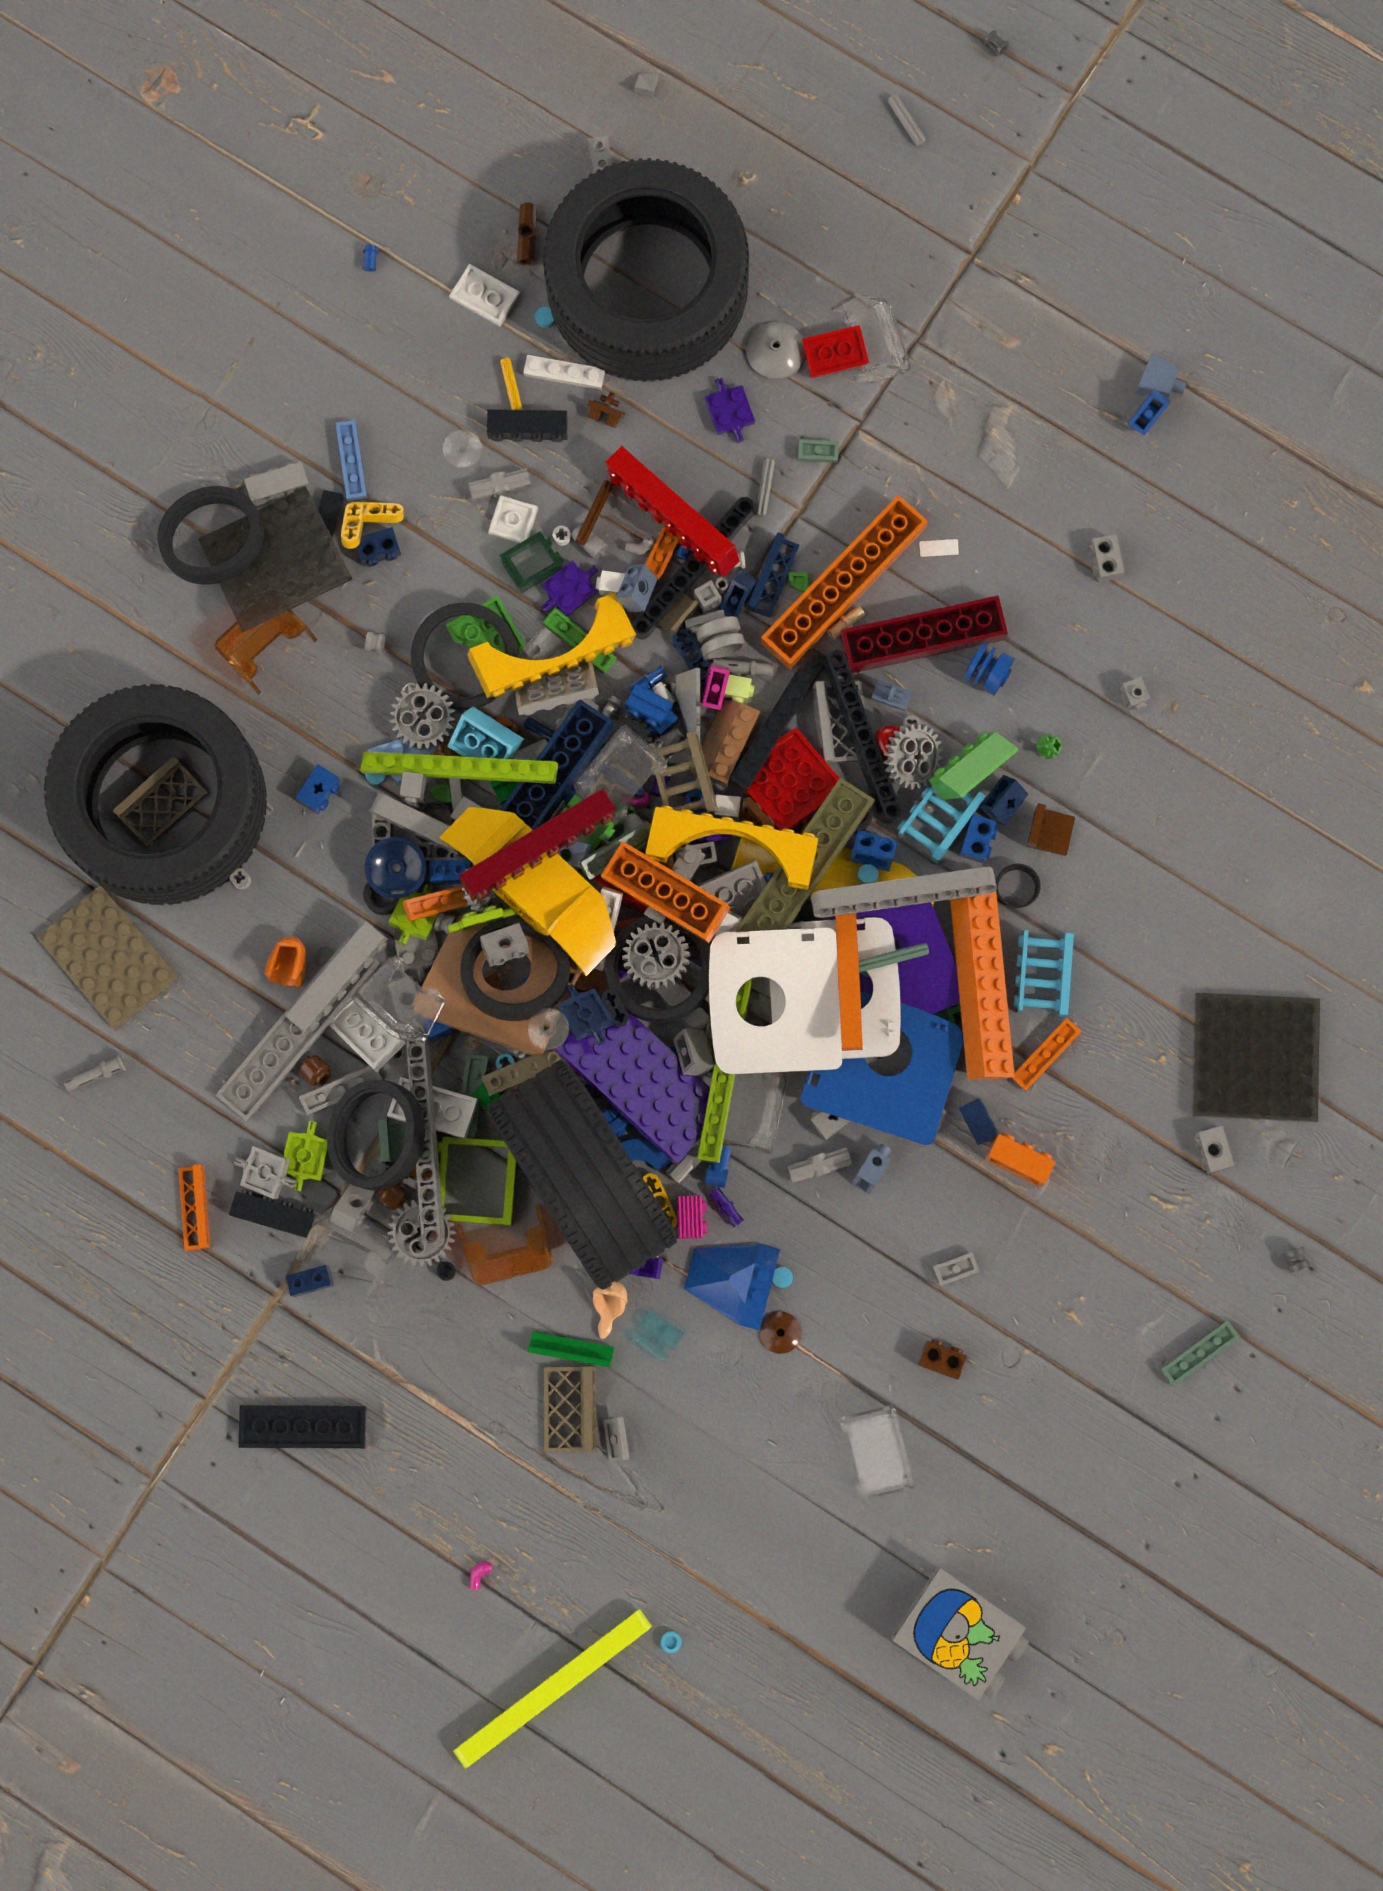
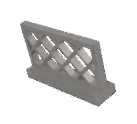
(824, 727)

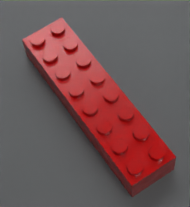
(672, 512)

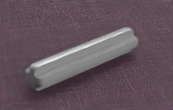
(906, 119)
(765, 486)

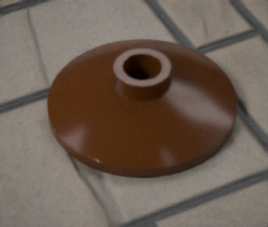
(769, 1335)

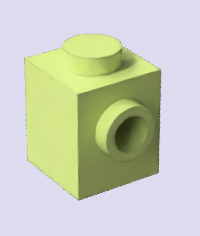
(739, 689)

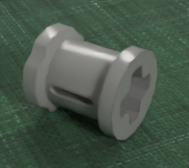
(244, 884)

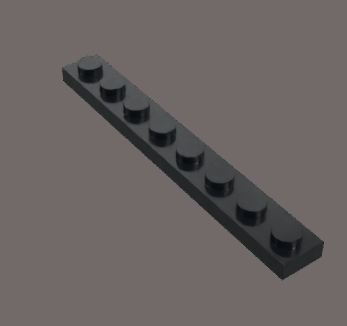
(778, 720)

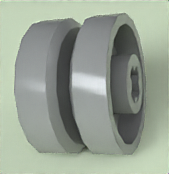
(720, 638)

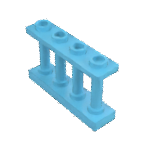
(950, 834)
(1064, 965)

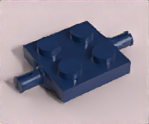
(585, 1014)

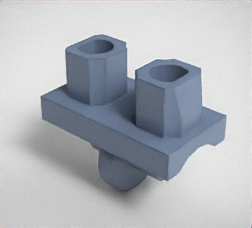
(891, 695)

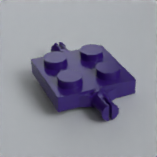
(729, 410)
(569, 588)

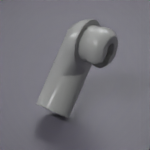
(641, 548)

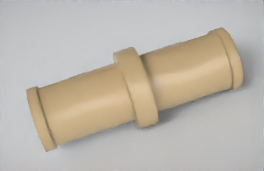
(846, 622)

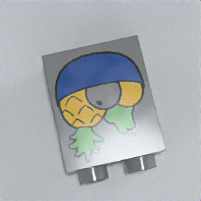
(960, 1635)

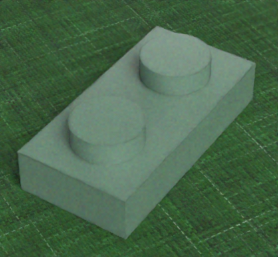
(818, 450)

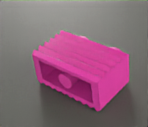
(715, 686)
(690, 1217)

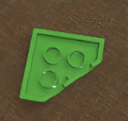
(475, 631)

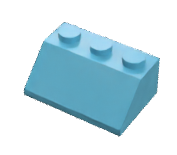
(483, 737)

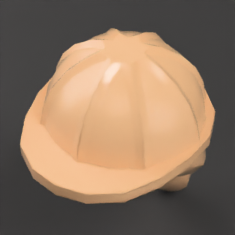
(609, 1304)

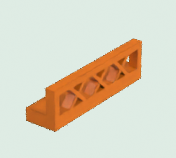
(201, 1207)

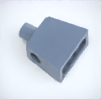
(1161, 376)
(869, 1173)

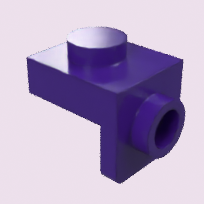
(651, 1269)

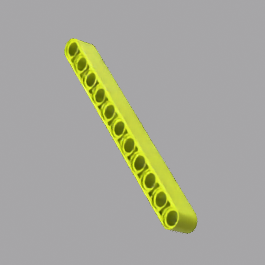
(552, 1688)

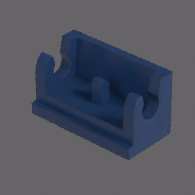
(979, 1121)

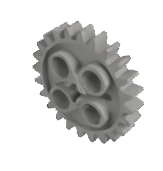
(407, 705)
(906, 759)
(638, 961)
(412, 1216)

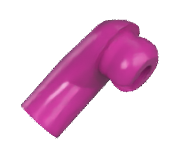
(644, 800)
(477, 1572)

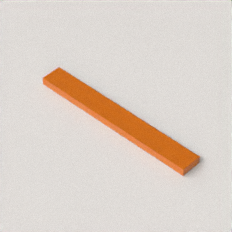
(849, 982)

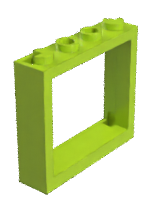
(443, 1149)

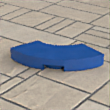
(646, 1151)

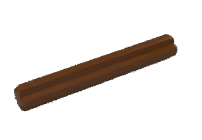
(594, 512)

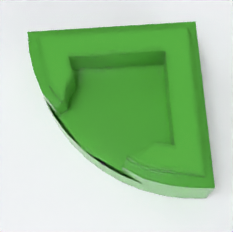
(799, 580)
(441, 793)

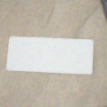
(939, 547)

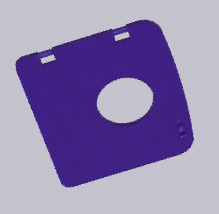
(927, 980)

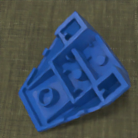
(734, 1280)

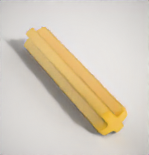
(511, 385)

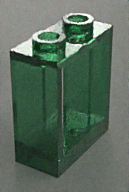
(524, 585)

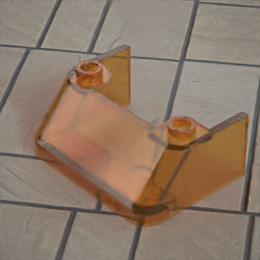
(241, 647)
(511, 1263)

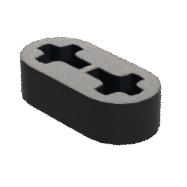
(618, 1006)

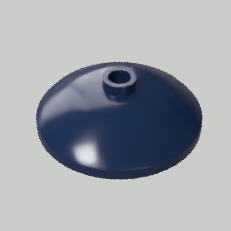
(380, 869)

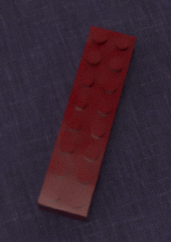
(924, 634)
(537, 844)

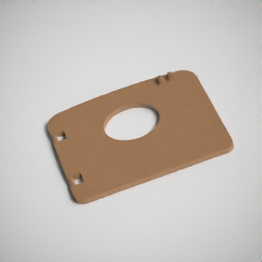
(465, 1016)

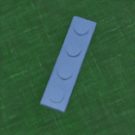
(351, 460)

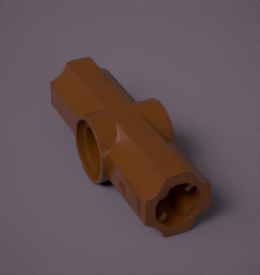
(527, 223)

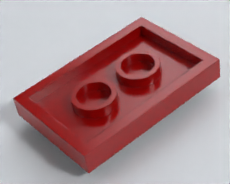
(835, 351)

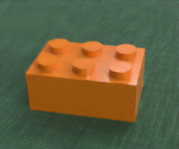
(1020, 1159)

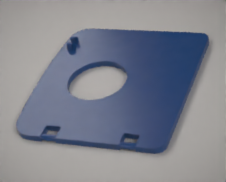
(898, 1104)

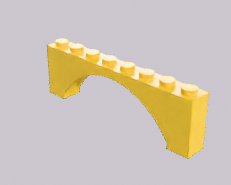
(503, 672)
(676, 828)

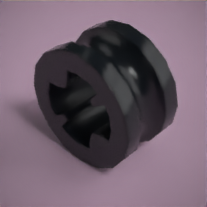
(451, 1274)

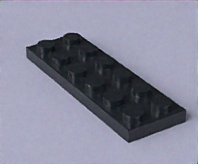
(302, 1426)

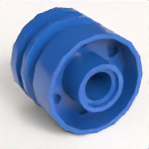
(990, 669)

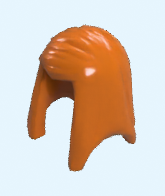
(287, 962)

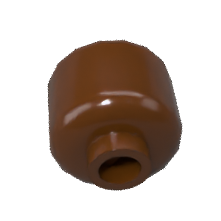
(315, 1070)
(393, 1196)

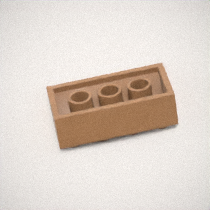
(727, 740)

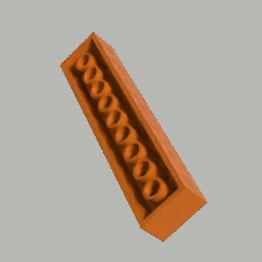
(843, 582)
(982, 987)

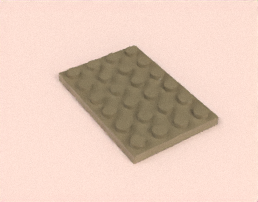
(107, 957)

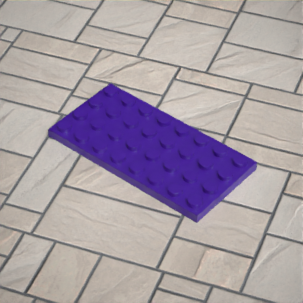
(643, 1084)

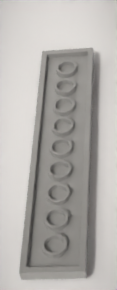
(280, 1052)

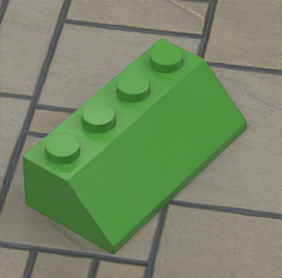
(972, 765)

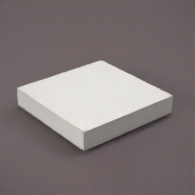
(513, 519)

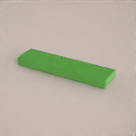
(574, 635)

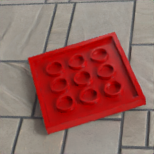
(792, 781)

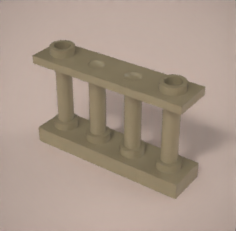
(696, 763)
(516, 1073)

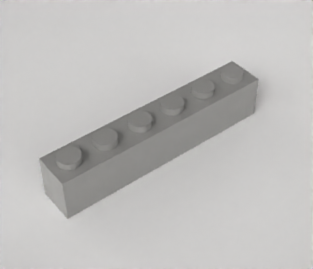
(337, 977)

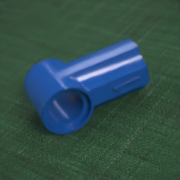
(718, 1172)

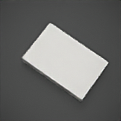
(484, 295)

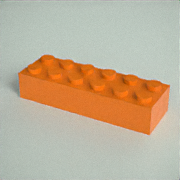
(665, 892)

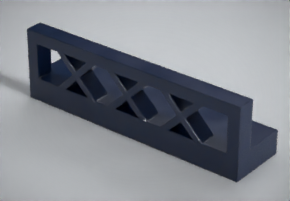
(760, 587)

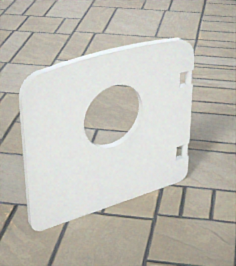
(882, 1013)
(810, 1027)

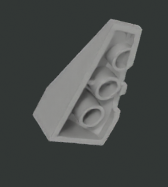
(688, 698)

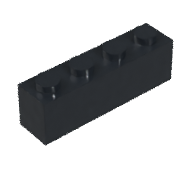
(527, 424)
(272, 1214)

